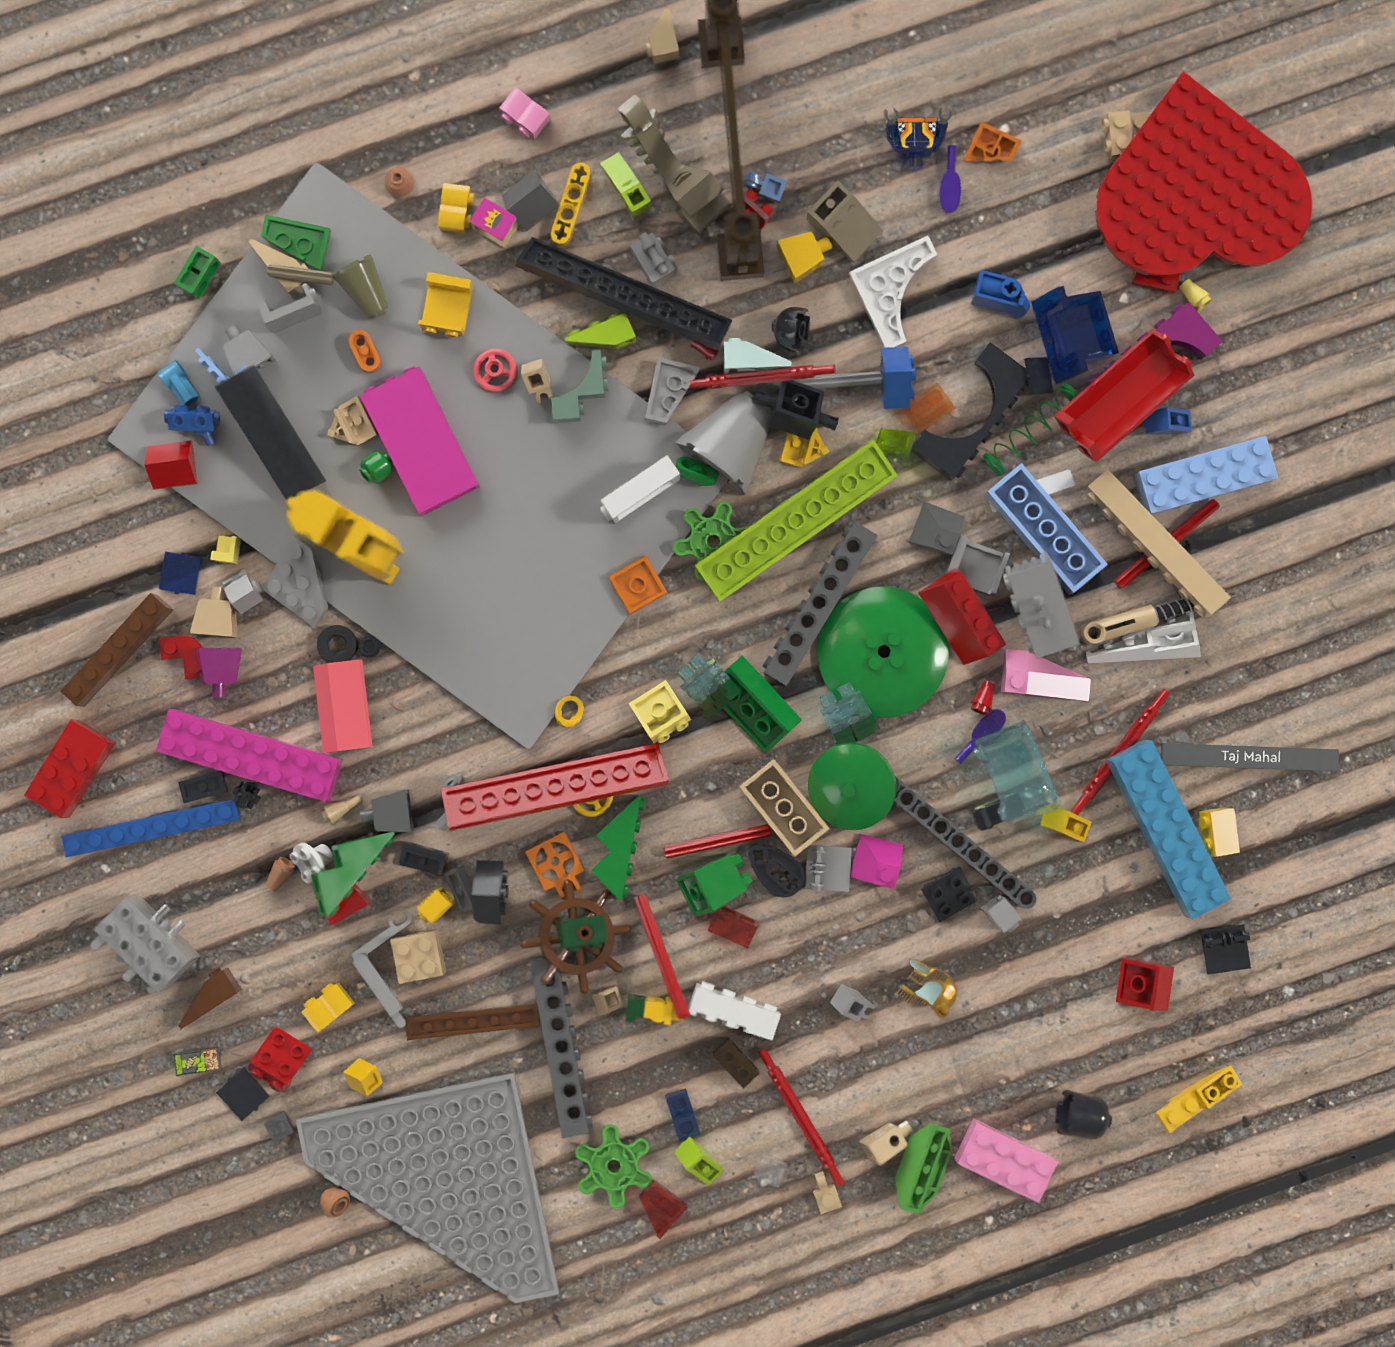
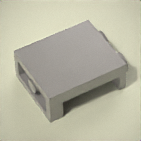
(292, 313)
(980, 565)

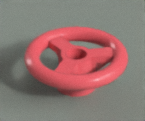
(511, 374)

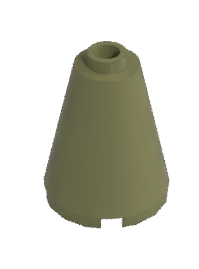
(363, 286)

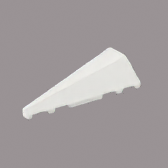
(1167, 641)

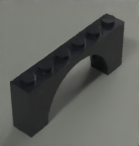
(950, 454)

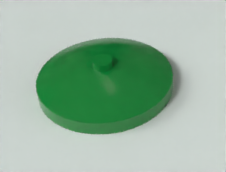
(852, 786)

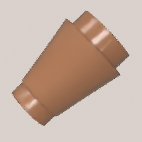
(280, 872)

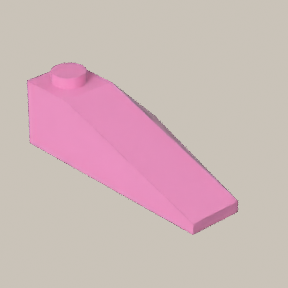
(1041, 677)

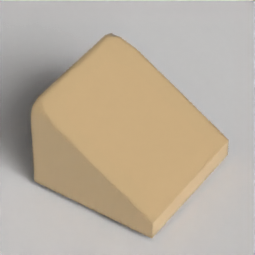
(608, 1000)

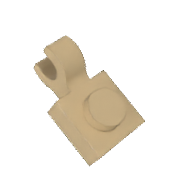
(826, 1195)

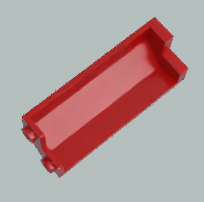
(1124, 395)

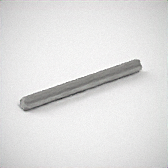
(829, 381)

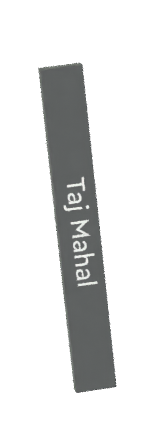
(1250, 757)

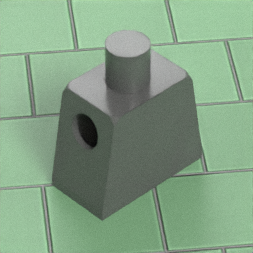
(390, 813)

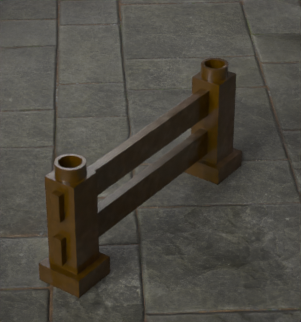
(723, 47)

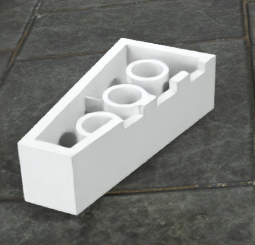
(734, 1010)

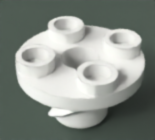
(310, 859)

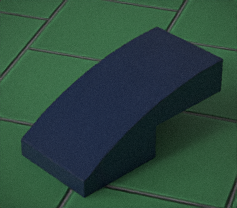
(682, 1115)

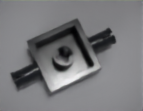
(796, 408)

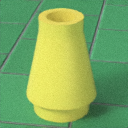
(1195, 295)

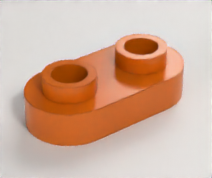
(364, 352)

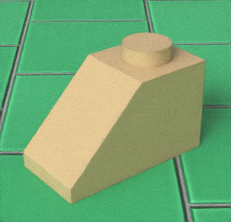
(662, 40)

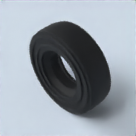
(333, 631)

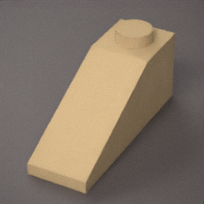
(275, 257)

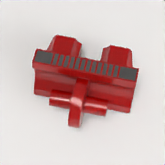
(763, 212)

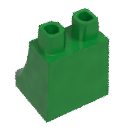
(714, 884)

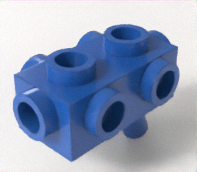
(199, 420)

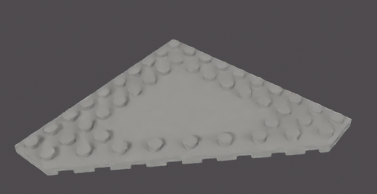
(449, 1172)

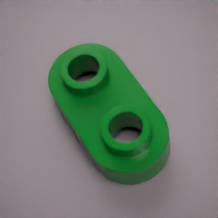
(697, 471)

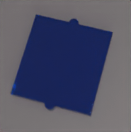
(180, 573)

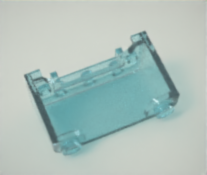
(1018, 773)

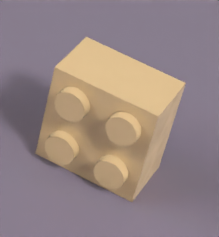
(418, 956)

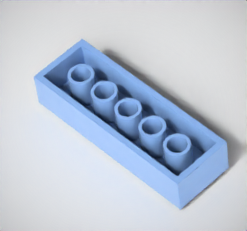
(1206, 476)
(1045, 528)

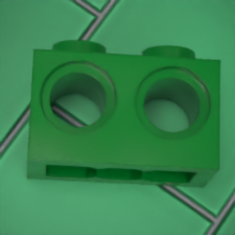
(197, 272)

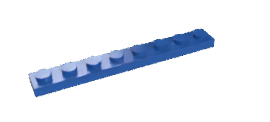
(150, 828)

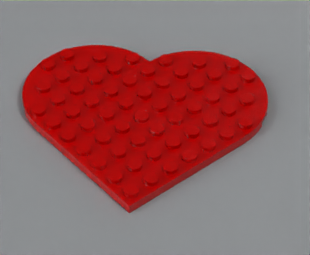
(1199, 187)

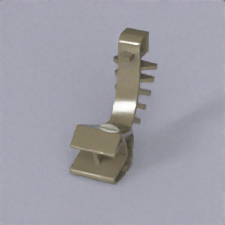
(692, 190)

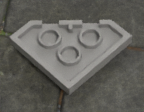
(298, 582)

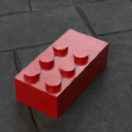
(69, 768)

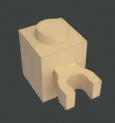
(537, 379)

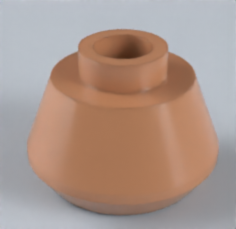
(399, 182)
(334, 1202)

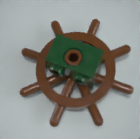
(589, 932)

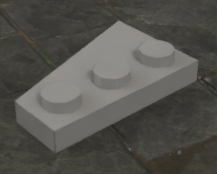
(668, 389)

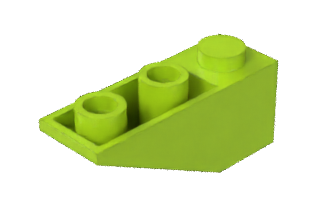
(626, 185)
(606, 335)

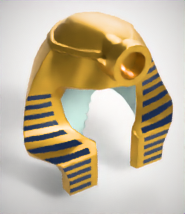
(938, 988)

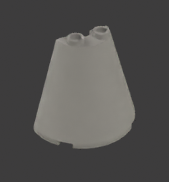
(731, 439)

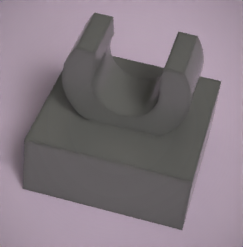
(279, 1127)

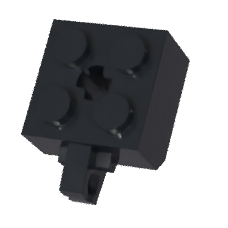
(489, 892)

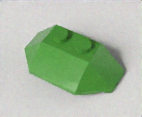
(923, 1167)

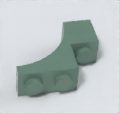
(567, 407)

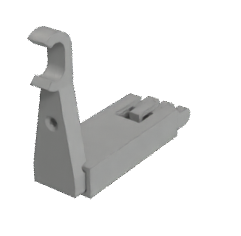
(374, 978)

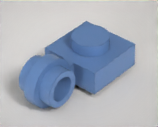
(771, 187)

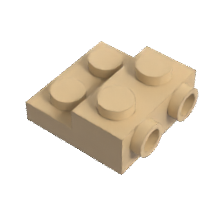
(1120, 130)

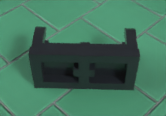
(423, 858)

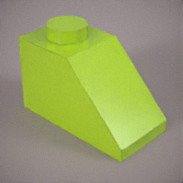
(698, 1161)

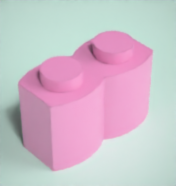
(524, 113)

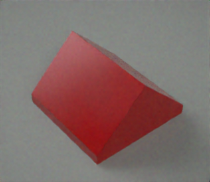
(171, 465)

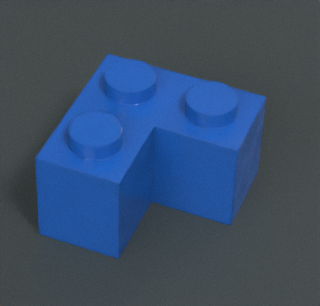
(897, 377)

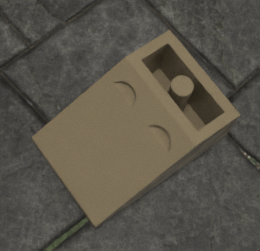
(844, 221)

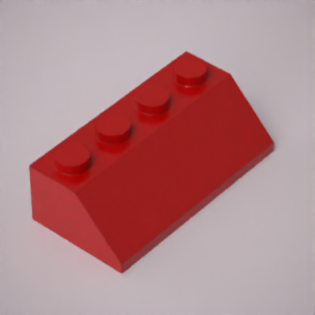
(962, 617)

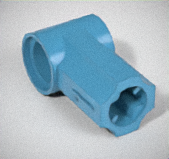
(176, 379)

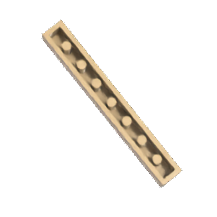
(1157, 544)

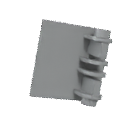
(828, 868)

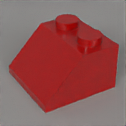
(1145, 984)

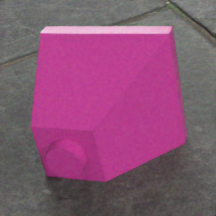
(877, 861)

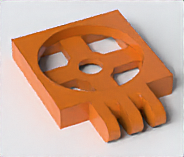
(559, 869)

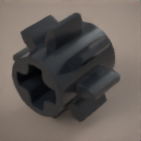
(246, 795)

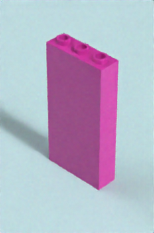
(419, 440)

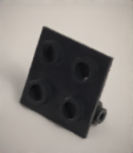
(949, 894)
(1226, 949)

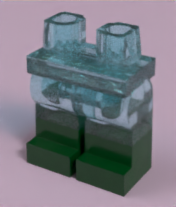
(707, 685)
(848, 717)

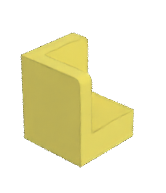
(227, 550)

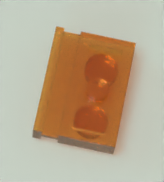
(929, 408)

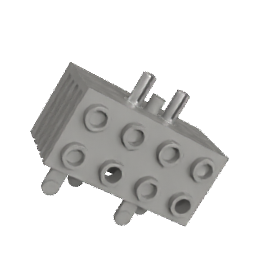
(1041, 606)
(149, 943)

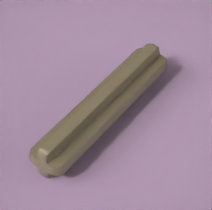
(300, 274)

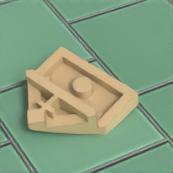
(353, 423)

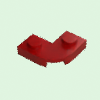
(182, 647)

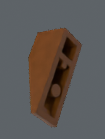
(212, 993)

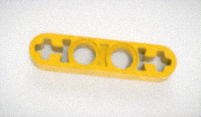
(573, 205)

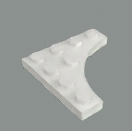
(883, 284)

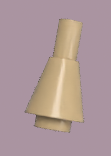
(336, 810)

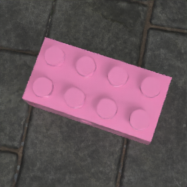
(1006, 1160)

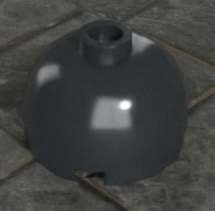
(791, 328)

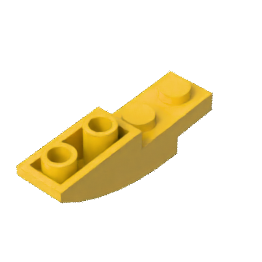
(1198, 1097)

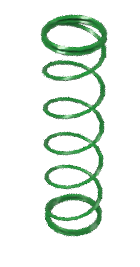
(998, 463)

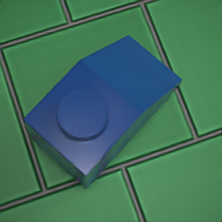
(1168, 421)

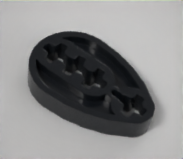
(786, 862)

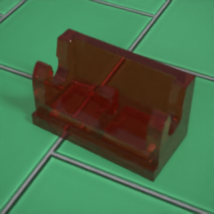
(733, 926)

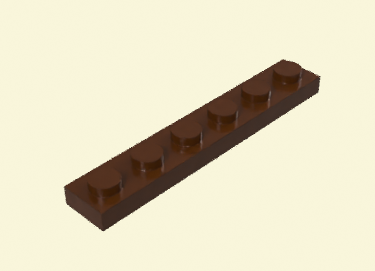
(472, 1021)

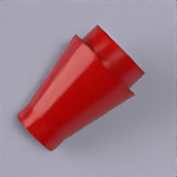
(984, 698)

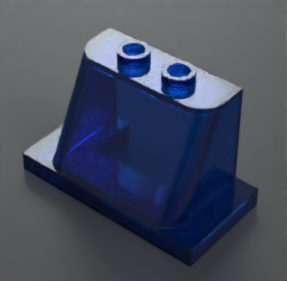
(1073, 331)

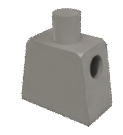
(245, 350)

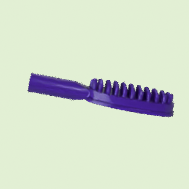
(950, 184)
(987, 725)

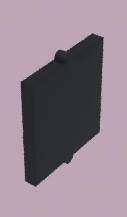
(1038, 375)
(243, 1094)

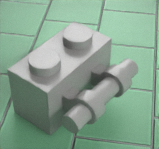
(652, 259)

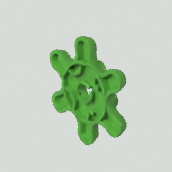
(703, 528)
(613, 1181)

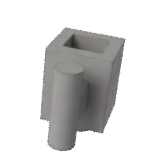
(242, 591)

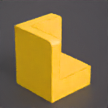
(363, 1077)

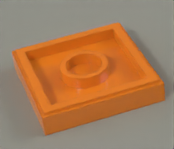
(637, 585)

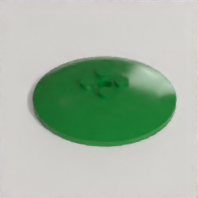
(889, 618)

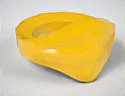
(567, 723)

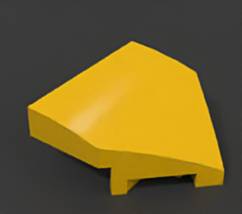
(801, 451)

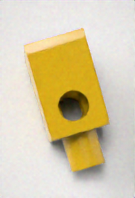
(803, 254)

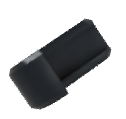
(987, 815)

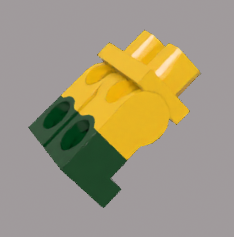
(650, 1007)

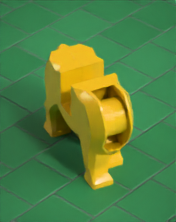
(345, 534)

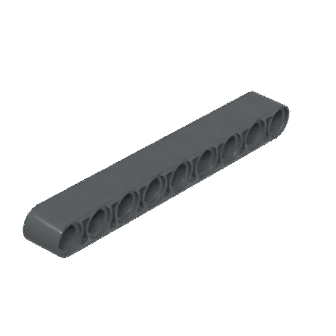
(966, 846)

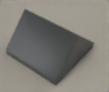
(530, 200)

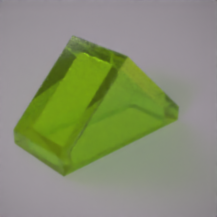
(895, 442)

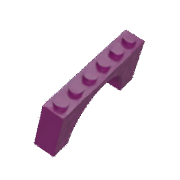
(1185, 330)

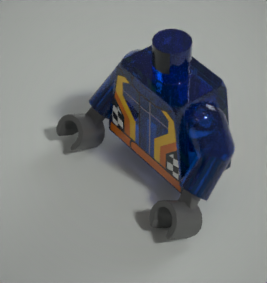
(916, 136)

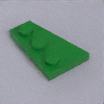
(299, 239)

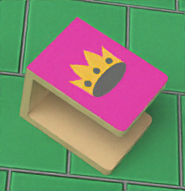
(494, 223)

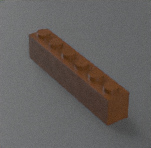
(116, 650)

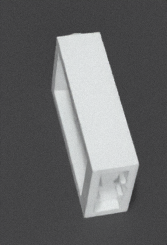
(640, 490)

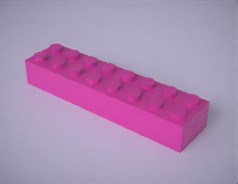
(249, 755)

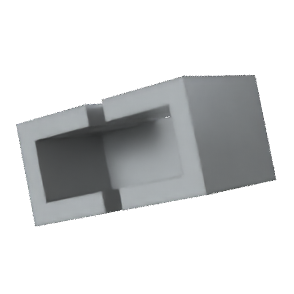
(1001, 914)

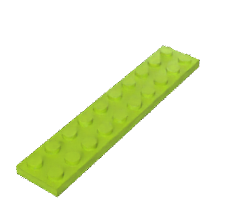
(796, 520)

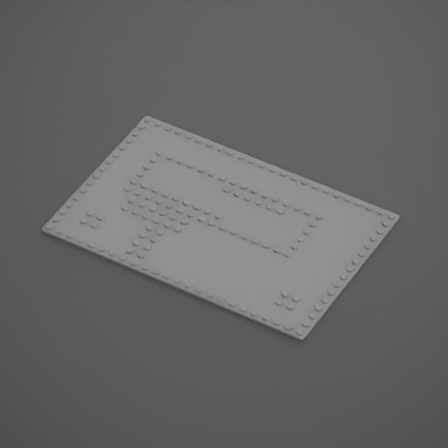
(498, 588)

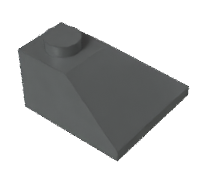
(937, 529)

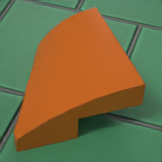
(991, 145)

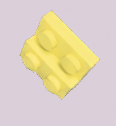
(660, 712)

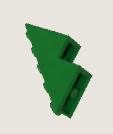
(619, 838)
(351, 862)

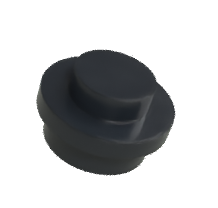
(369, 646)

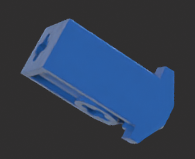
(992, 294)

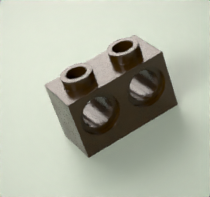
(736, 1062)

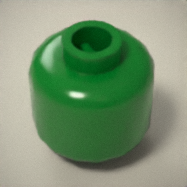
(376, 467)

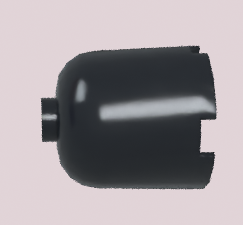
(1082, 1115)

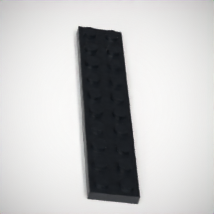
(624, 293)

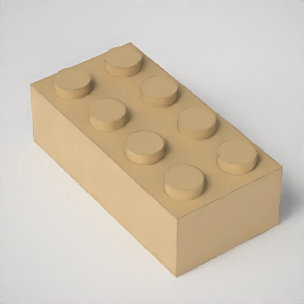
(784, 807)

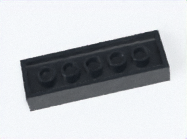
(270, 432)

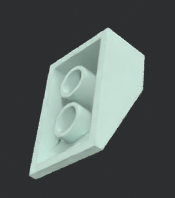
(746, 357)

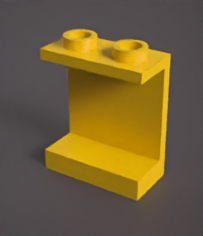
(446, 305)

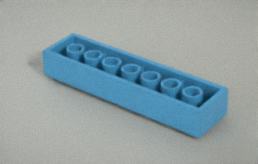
(1168, 829)

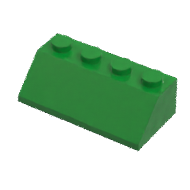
(759, 707)

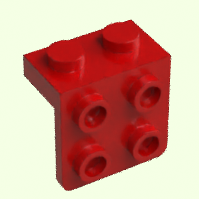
(278, 1059)

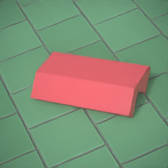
(342, 706)

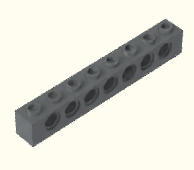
(864, 539)
(569, 1125)

